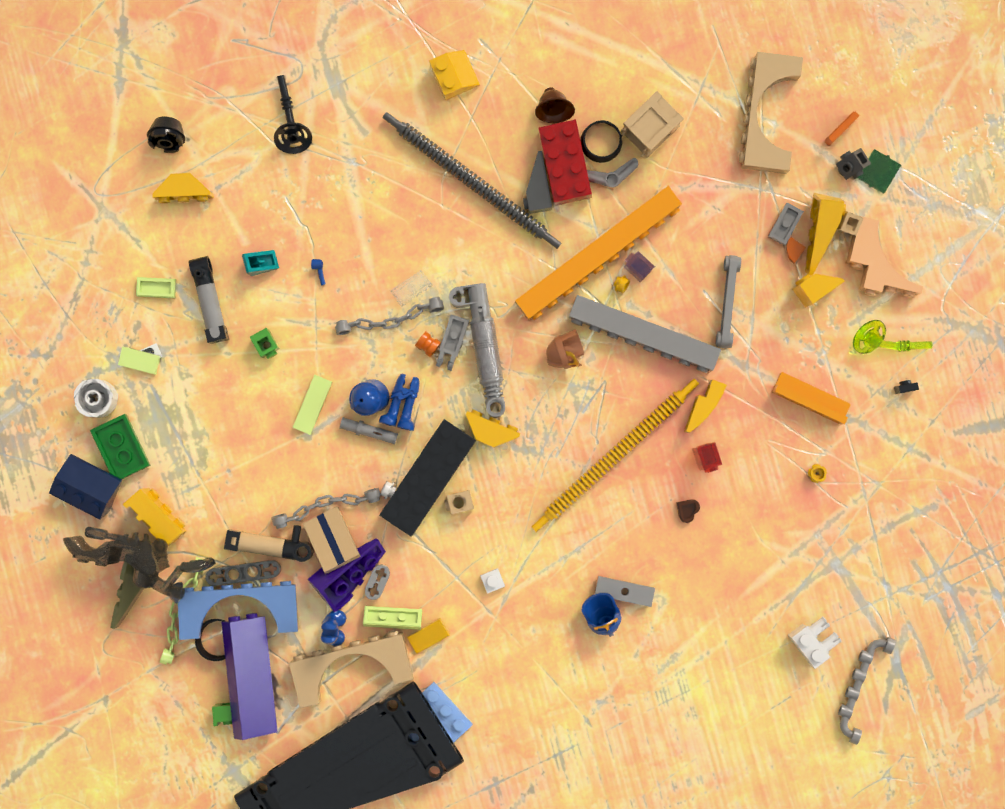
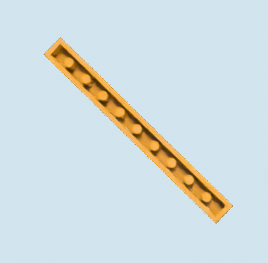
(598, 253)

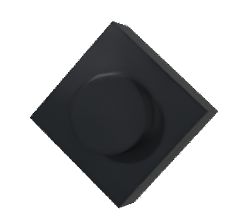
(906, 386)

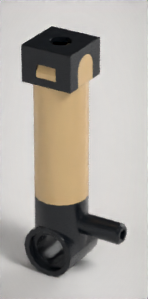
(267, 545)

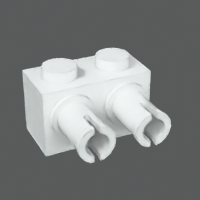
(806, 641)

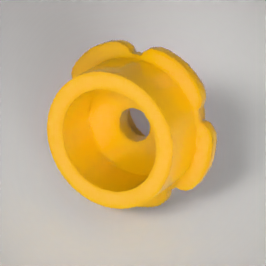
(621, 284)
(817, 478)

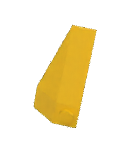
(826, 217)

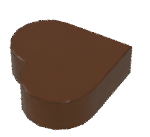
(687, 509)

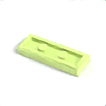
(312, 404)
(392, 617)

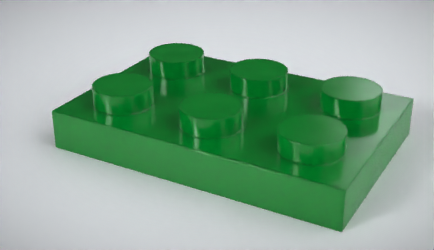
(120, 447)

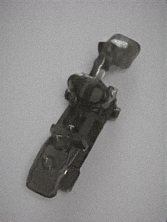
(145, 558)

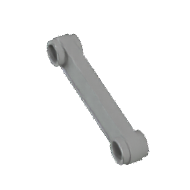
(732, 265)

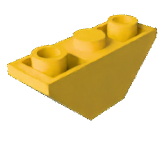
(181, 188)
(489, 430)

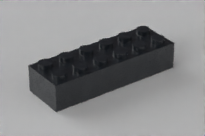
(427, 477)

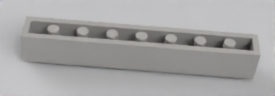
(644, 333)

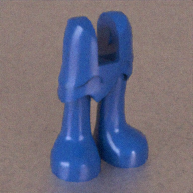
(398, 394)
(331, 634)

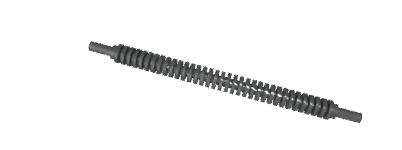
(422, 143)

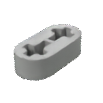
(373, 579)

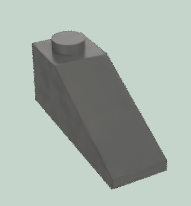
(537, 192)

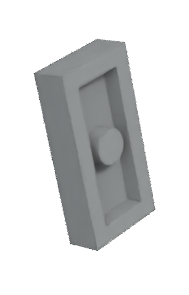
(785, 224)

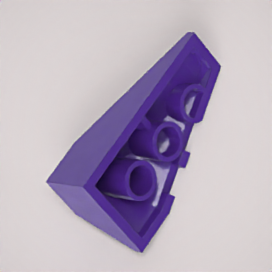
(339, 584)

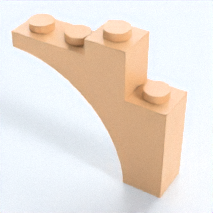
(878, 273)

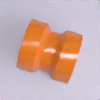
(427, 344)

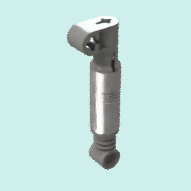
(484, 342)

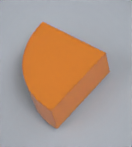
(794, 249)

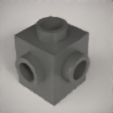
(853, 164)

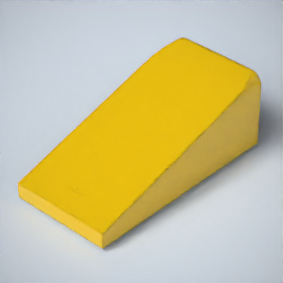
(428, 635)

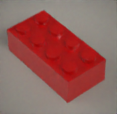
(565, 162)

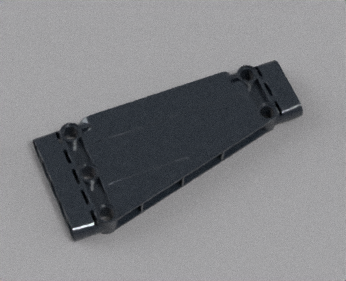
(361, 759)

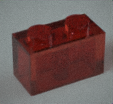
(707, 457)

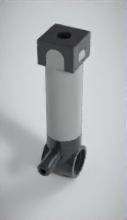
(202, 273)

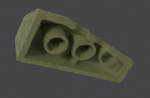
(128, 595)

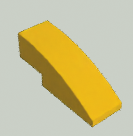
(705, 405)

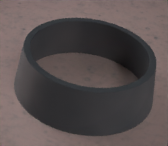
(601, 159)
(200, 648)

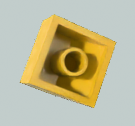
(453, 73)
(814, 287)

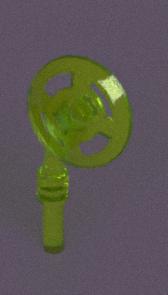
(873, 339)

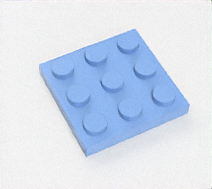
(447, 712)

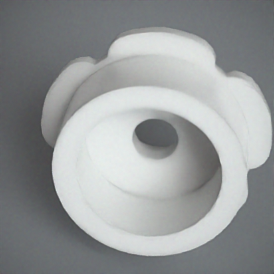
(388, 490)

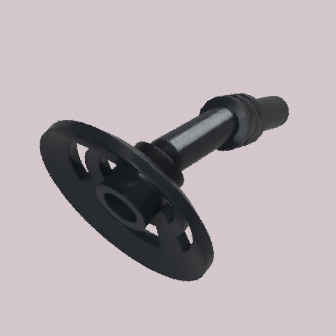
(293, 127)

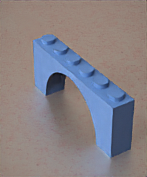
(278, 599)

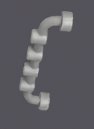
(859, 676)

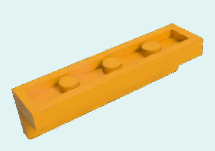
(811, 398)

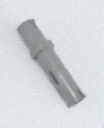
(368, 430)

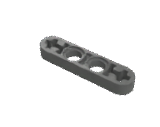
(243, 572)

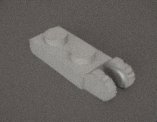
(452, 340)

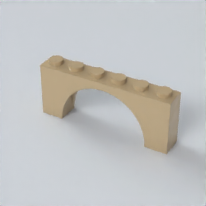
(758, 150)
(388, 650)

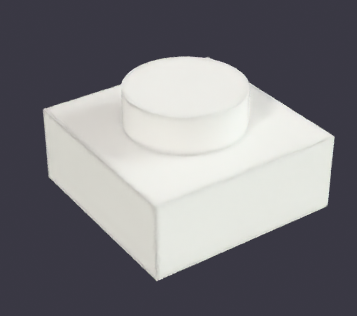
(492, 580)

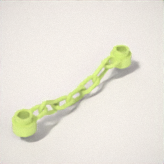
(167, 655)

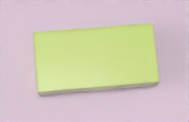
(156, 287)
(139, 360)

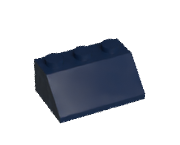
(85, 486)

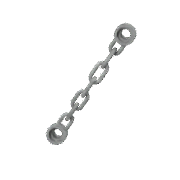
(343, 327)
(281, 520)

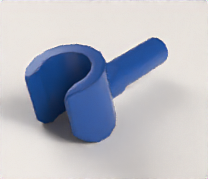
(318, 265)

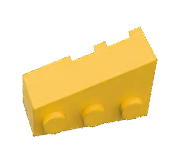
(156, 515)

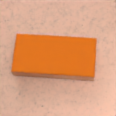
(841, 128)

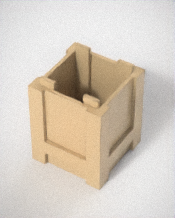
(651, 124)

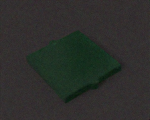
(880, 171)

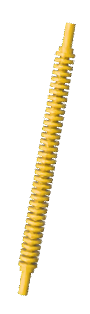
(679, 396)

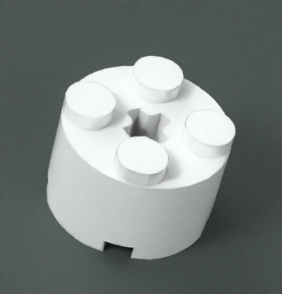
(85, 400)

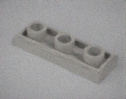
(636, 593)

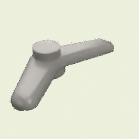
(614, 178)

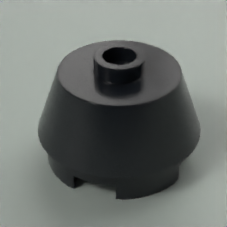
(166, 134)

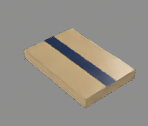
(331, 540)

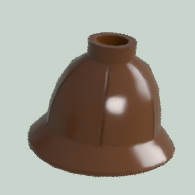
(554, 107)

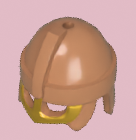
(565, 350)

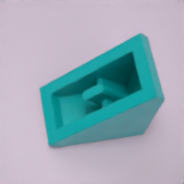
(260, 262)

